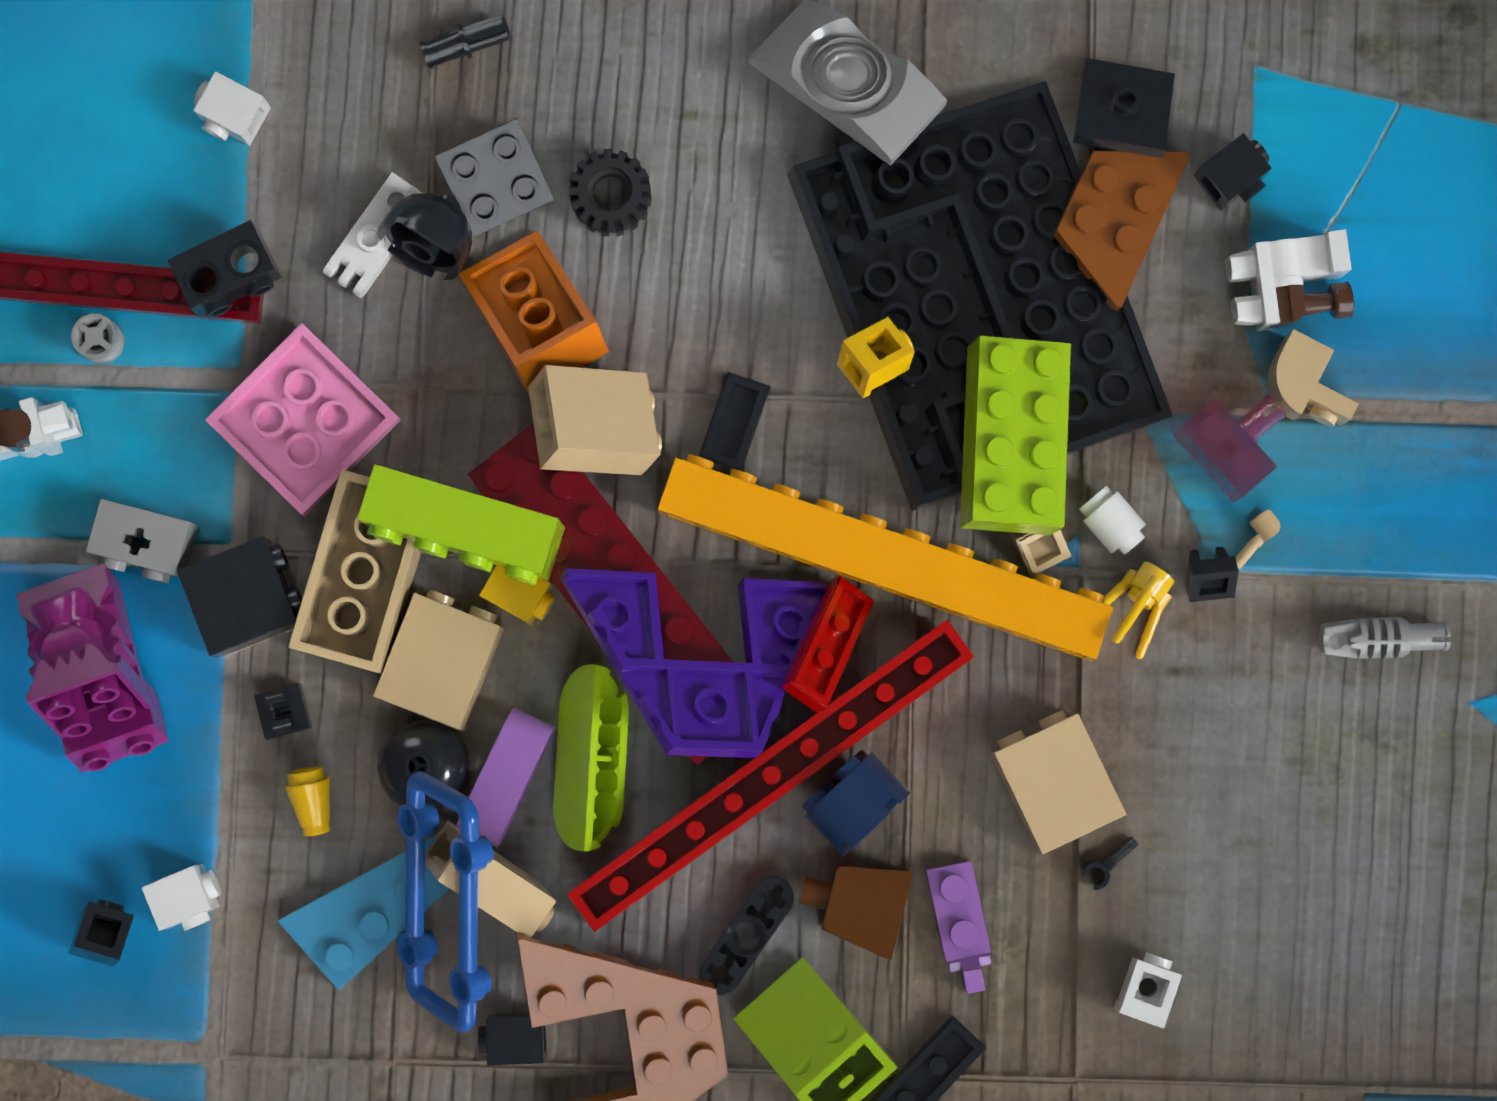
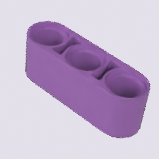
(509, 772)

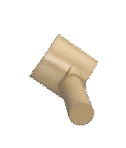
(1266, 527)

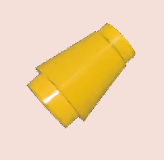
(310, 799)

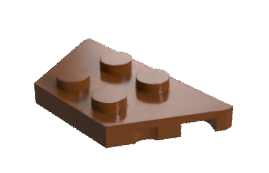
(1117, 215)

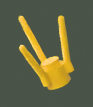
(1147, 588)

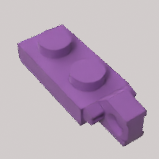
(960, 922)

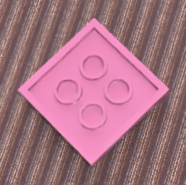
(302, 419)

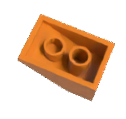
(533, 309)

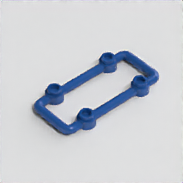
(469, 855)

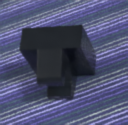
(1211, 577)
(283, 711)

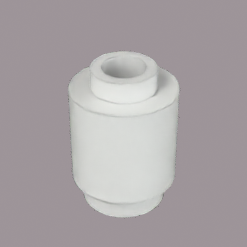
(1113, 521)

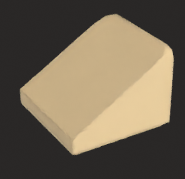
(1040, 551)

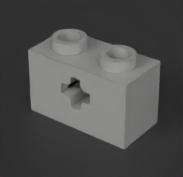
(120, 524)

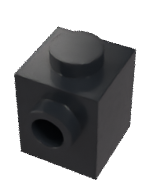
(1235, 172)
(101, 932)

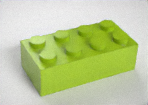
(1015, 435)
(462, 523)

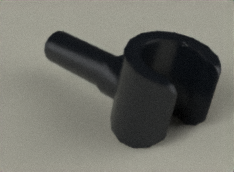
(1110, 861)

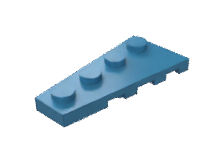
(358, 919)

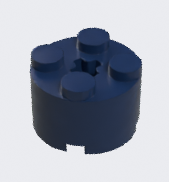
(855, 805)

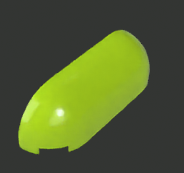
(590, 758)

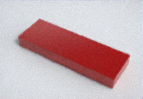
(828, 644)

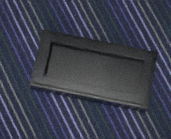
(734, 421)

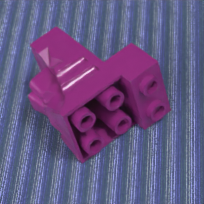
(89, 670)

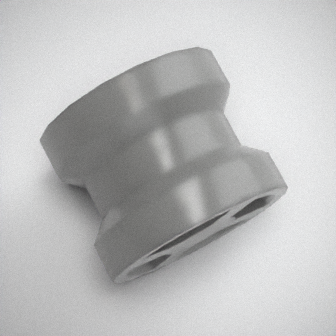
(90, 332)

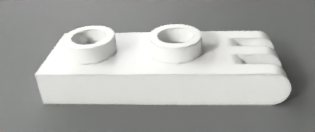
(361, 249)

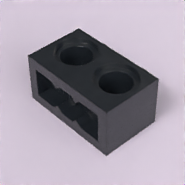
(221, 257)

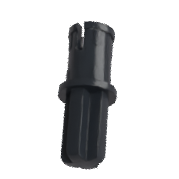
(465, 40)

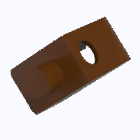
(861, 905)

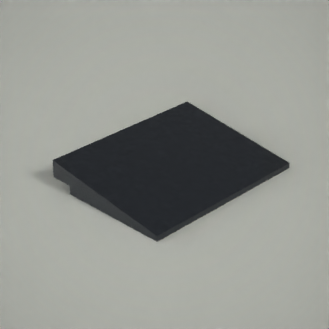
(966, 249)

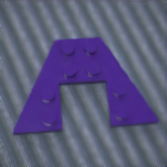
(690, 703)

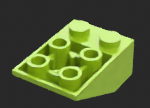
(814, 1039)

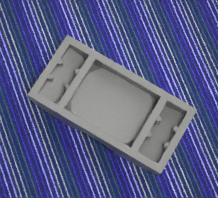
(849, 79)

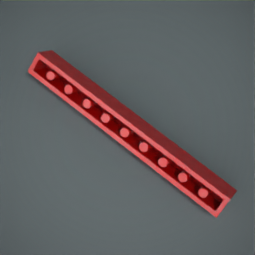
(770, 775)

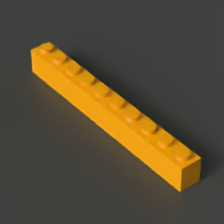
(886, 559)

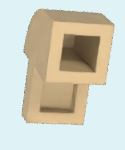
(1295, 379)

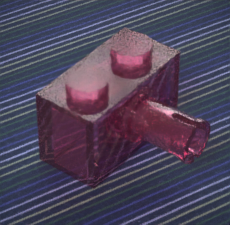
(1229, 446)

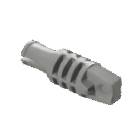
(1381, 637)

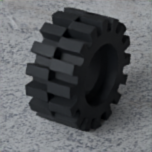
(604, 166)

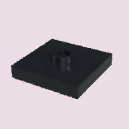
(1124, 108)

